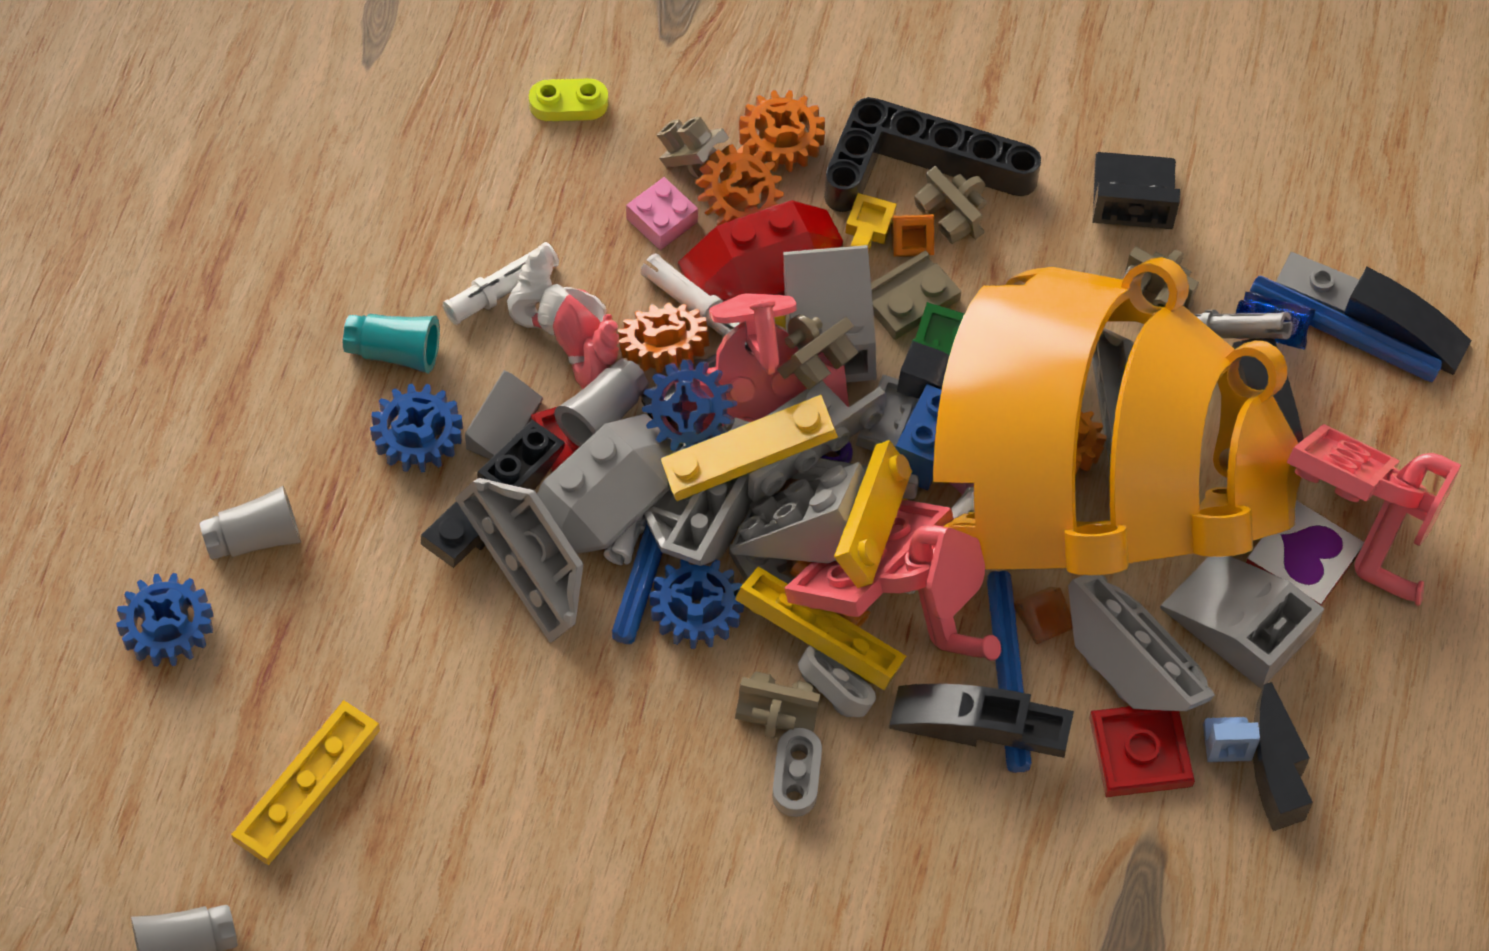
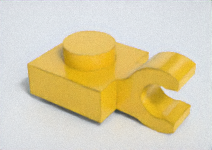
(870, 220)

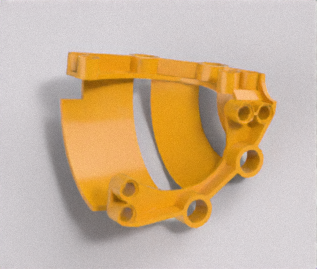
(1016, 411)

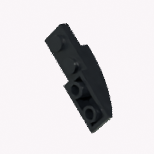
(520, 464)
(981, 713)

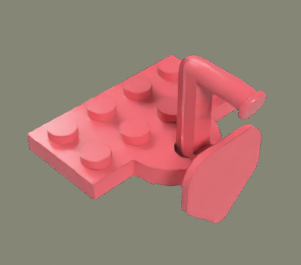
(754, 374)
(1364, 471)
(918, 556)

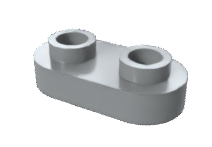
(840, 685)
(797, 774)

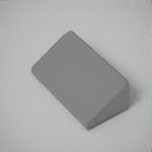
(502, 415)

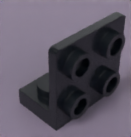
(1135, 190)

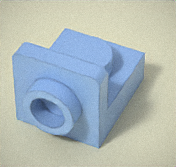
(1230, 739)

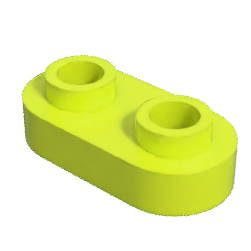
(568, 99)

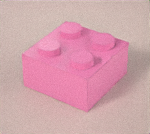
(662, 213)

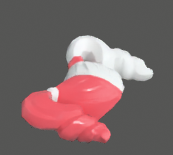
(568, 314)

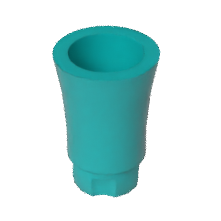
(394, 339)

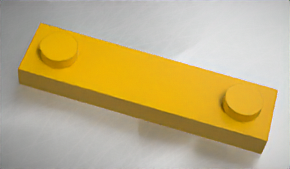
(749, 448)
(873, 514)
(822, 630)
(305, 782)

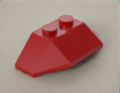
(748, 251)

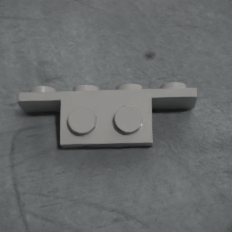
(846, 421)

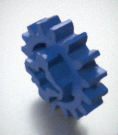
(688, 389)
(416, 428)
(165, 619)
(701, 621)

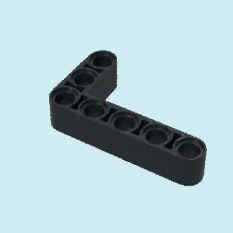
(924, 149)

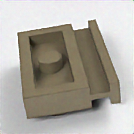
(903, 294)

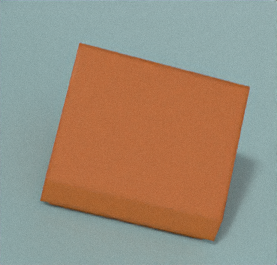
(912, 235)

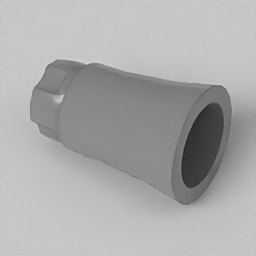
(601, 401)
(251, 526)
(186, 930)

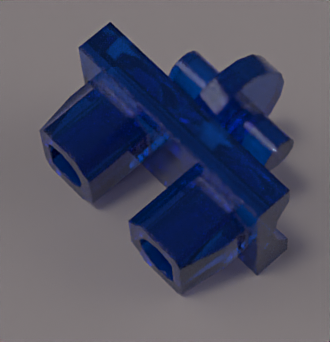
(1300, 316)

